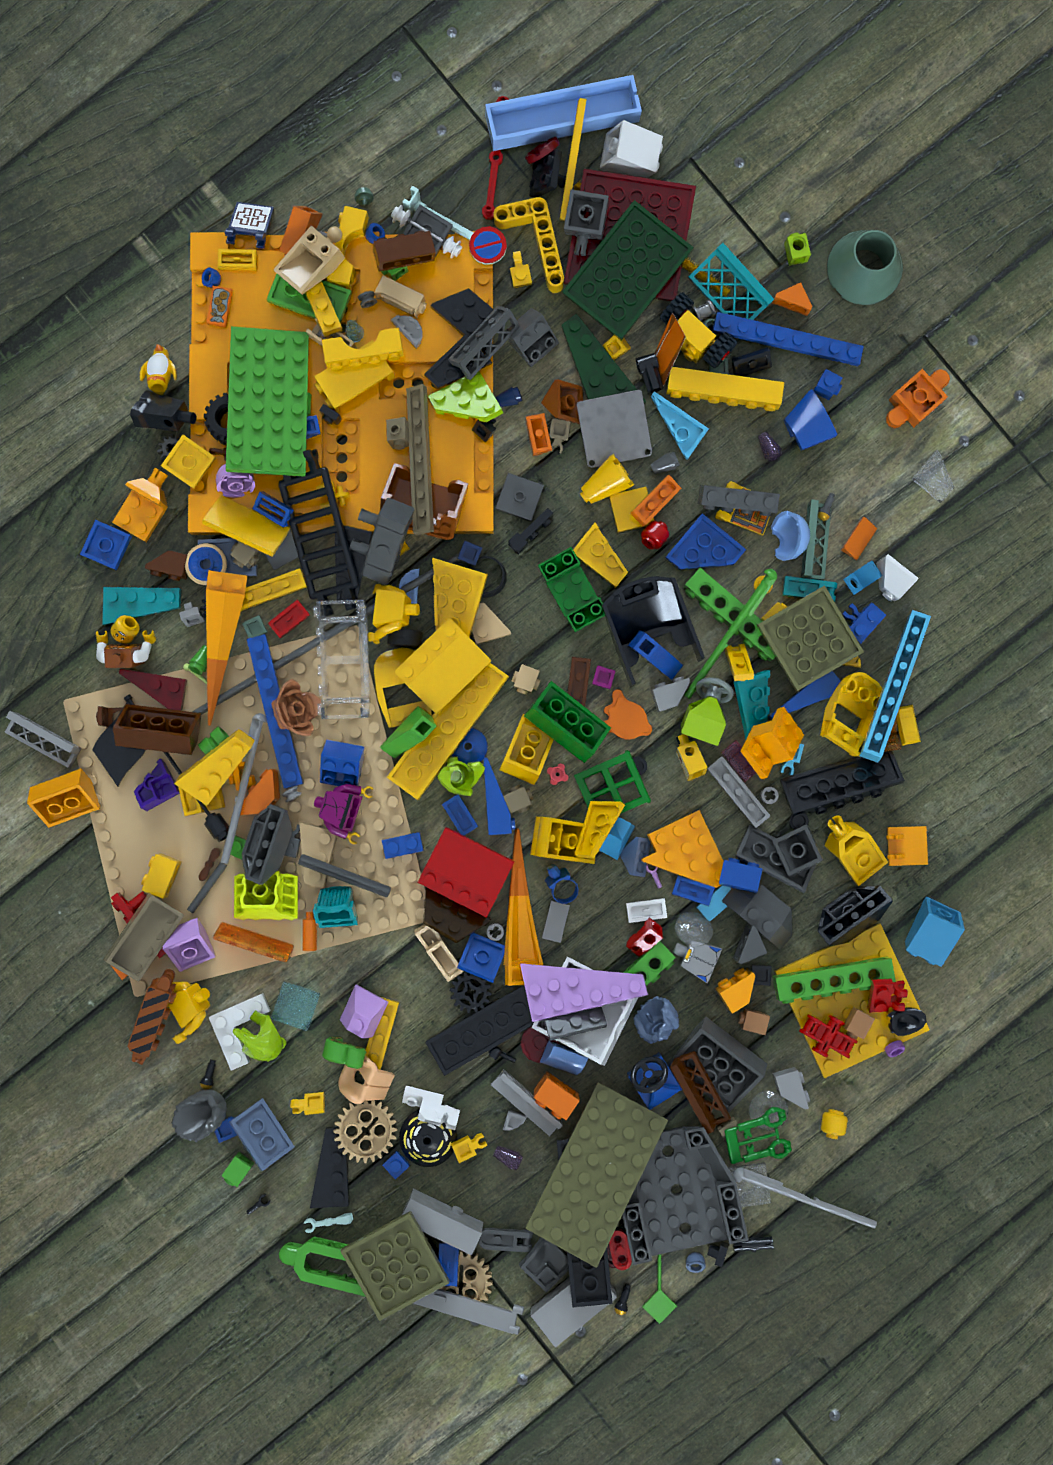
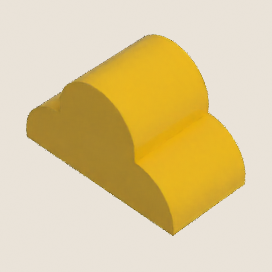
(557, 839)

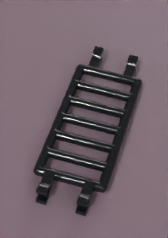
(347, 588)

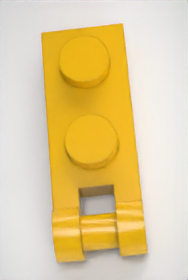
(739, 662)

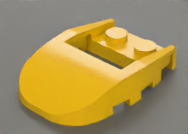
(386, 677)
(858, 695)

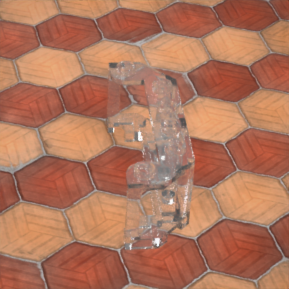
(362, 659)

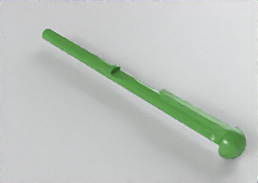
(749, 608)

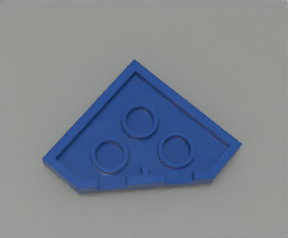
(705, 547)

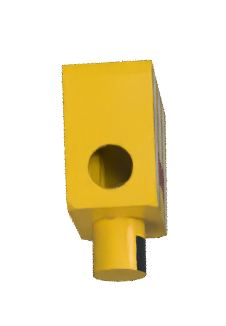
(694, 765)

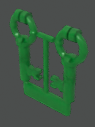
(733, 1144)

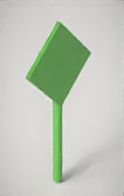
(659, 1304)

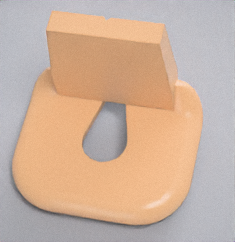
(375, 1085)

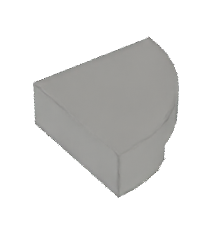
(513, 1120)

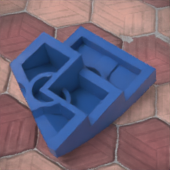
(809, 422)

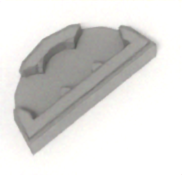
(409, 328)

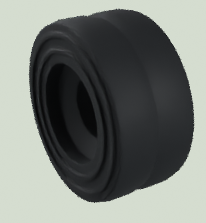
(405, 639)

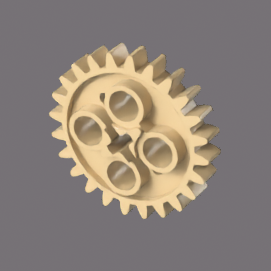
(377, 1142)
(477, 1282)

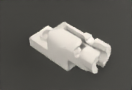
(431, 1107)

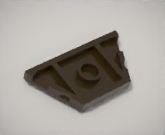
(450, 917)

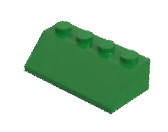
(567, 722)

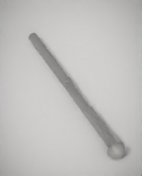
(255, 730)
(743, 1174)

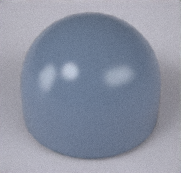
(695, 1258)

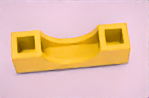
(353, 225)
(339, 354)

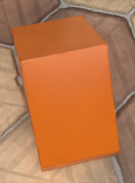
(794, 299)

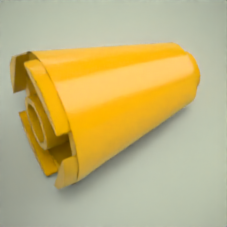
(606, 481)

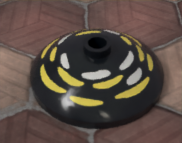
(421, 1153)

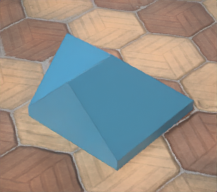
(617, 838)

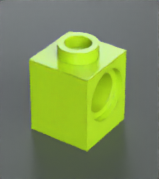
(797, 256)

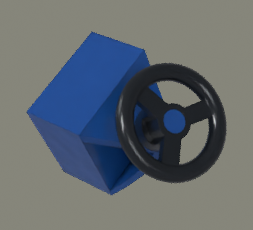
(653, 1080)

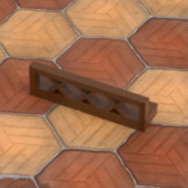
(693, 1093)

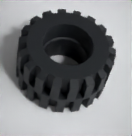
(214, 415)

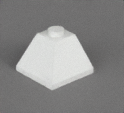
(895, 578)

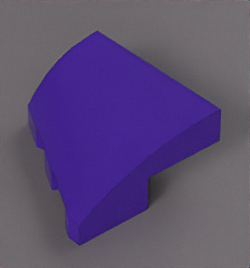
(156, 787)

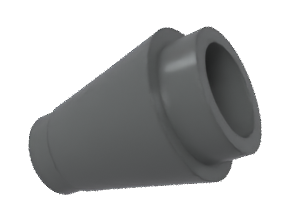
(665, 463)

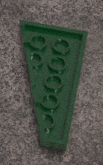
(596, 368)

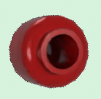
(655, 535)

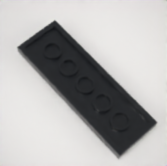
(481, 1031)

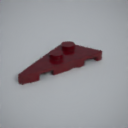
(164, 689)

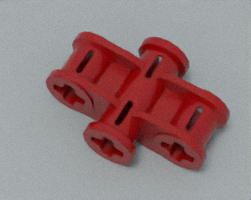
(828, 1036)

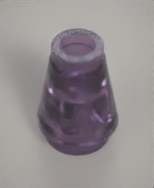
(769, 447)
(508, 1157)

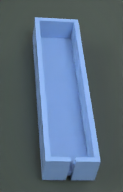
(554, 112)

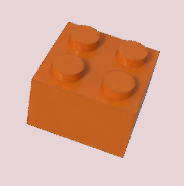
(556, 1096)

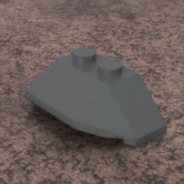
(266, 844)
(764, 912)

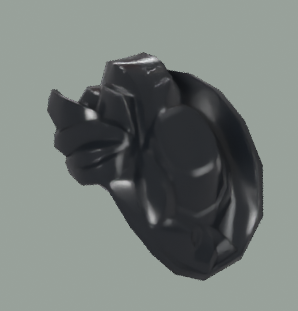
(906, 1021)

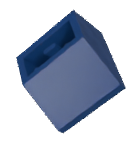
(341, 763)

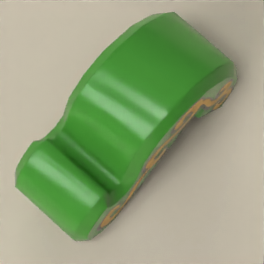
(343, 1053)

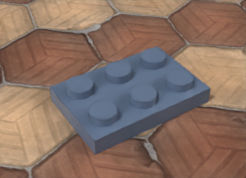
(226, 546)
(261, 1134)

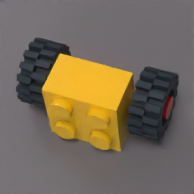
(699, 338)

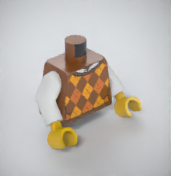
(123, 654)

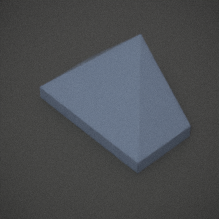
(632, 856)

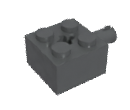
(589, 227)

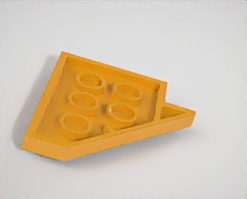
(687, 850)

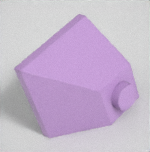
(189, 945)
(363, 1012)

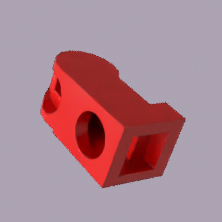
(645, 938)

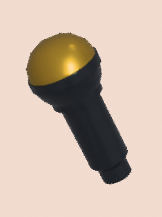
(207, 1080)
(621, 1306)

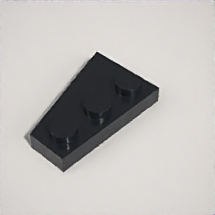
(444, 372)

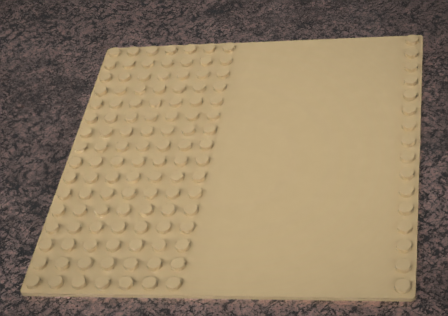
(131, 835)

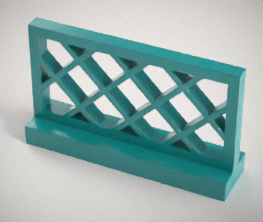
(740, 273)

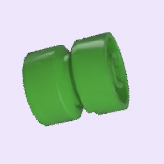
(216, 737)

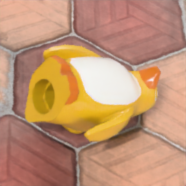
(158, 370)

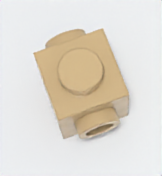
(526, 680)

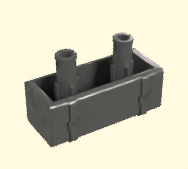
(387, 539)

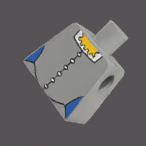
(698, 959)

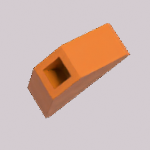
(262, 794)

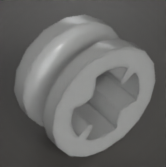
(768, 789)
(291, 794)
(491, 927)

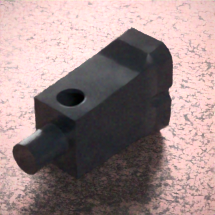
(161, 412)

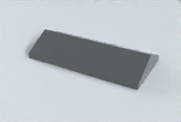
(759, 848)

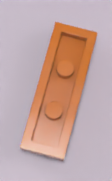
(655, 500)

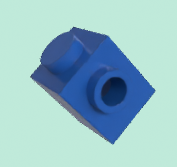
(828, 385)

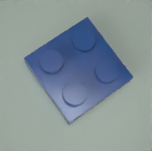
(106, 545)
(482, 957)

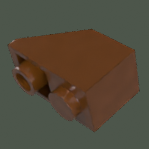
(169, 564)

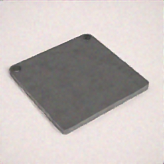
(615, 427)

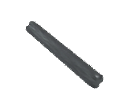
(344, 875)

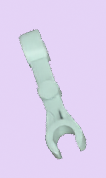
(342, 1219)

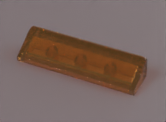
(253, 942)

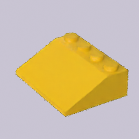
(442, 666)

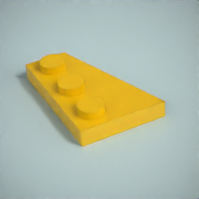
(600, 557)
(596, 827)

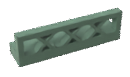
(808, 555)

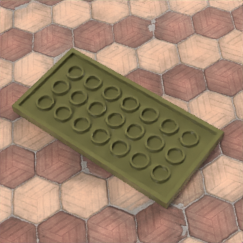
(596, 1174)

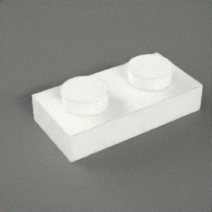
(643, 910)

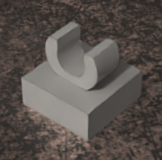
(191, 615)

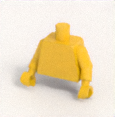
(391, 611)
(189, 1008)

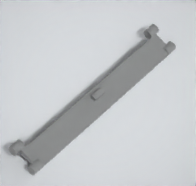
(473, 1310)

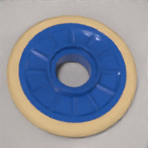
(200, 553)

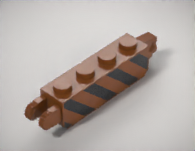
(151, 1017)

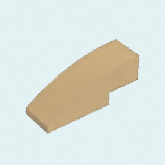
(438, 951)

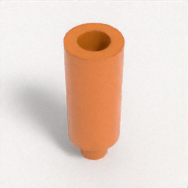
(309, 933)

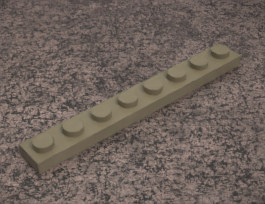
(420, 459)

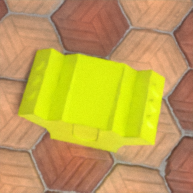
(273, 900)

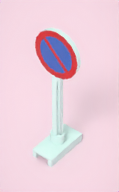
(485, 244)

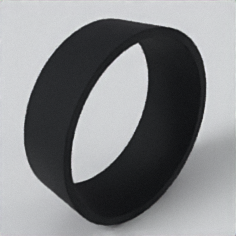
(494, 592)

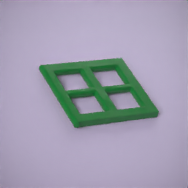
(611, 786)

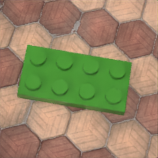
(287, 297)

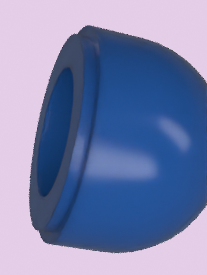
(374, 227)
(214, 280)

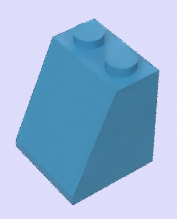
(934, 932)

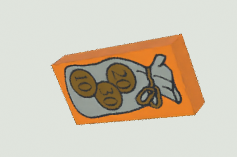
(219, 306)

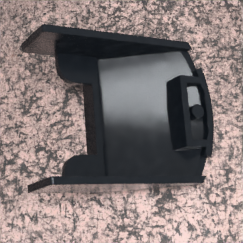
(649, 606)

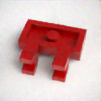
(880, 995)

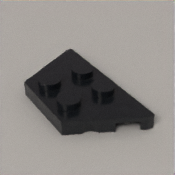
(463, 311)

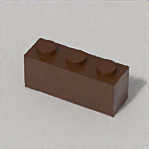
(404, 250)

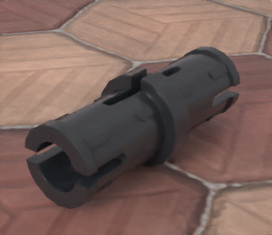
(754, 1244)

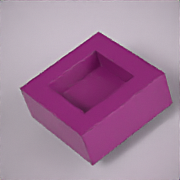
(603, 677)

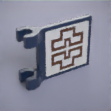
(250, 220)

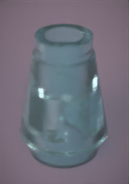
(354, 331)

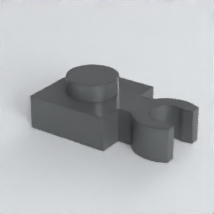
(294, 843)

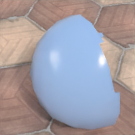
(792, 534)

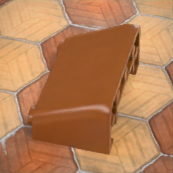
(446, 500)

